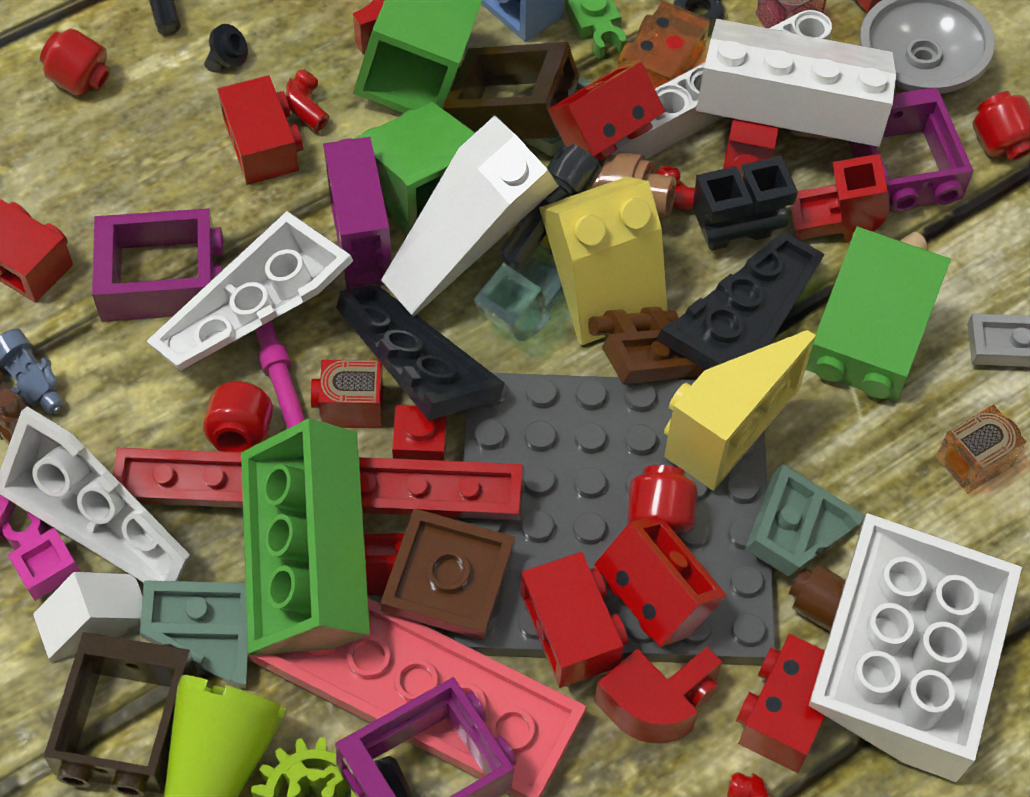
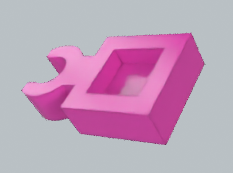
(39, 557)

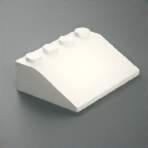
(798, 82)
(916, 646)

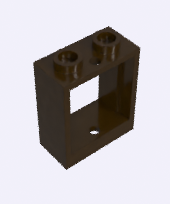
(544, 64)
(124, 660)

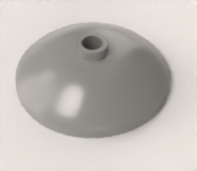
(931, 42)

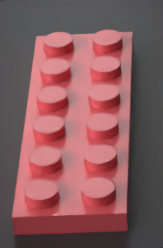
(409, 659)

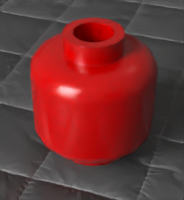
(74, 62)
(1004, 126)
(237, 417)
(665, 494)

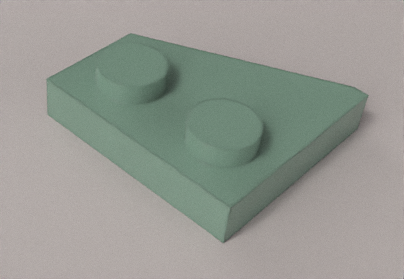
(798, 521)
(200, 618)

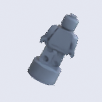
(34, 379)

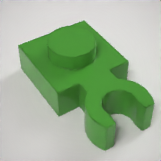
(597, 20)

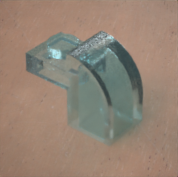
(522, 298)

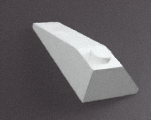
(473, 206)
(262, 283)
(74, 493)

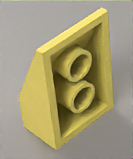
(607, 251)
(732, 407)

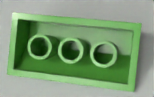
(304, 541)

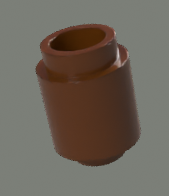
(817, 595)

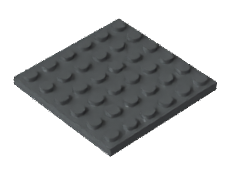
(578, 454)

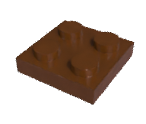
(448, 574)

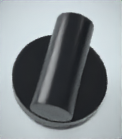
(226, 48)

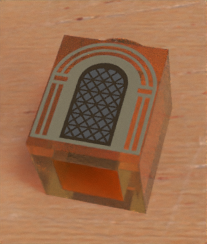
(981, 448)

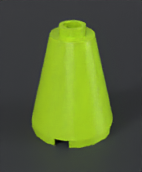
(217, 738)

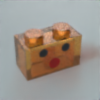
(667, 43)

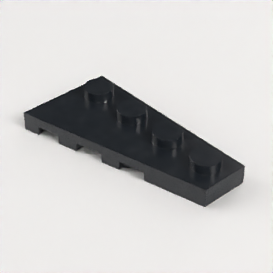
(745, 306)
(419, 358)

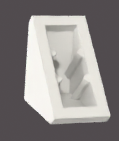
(90, 604)

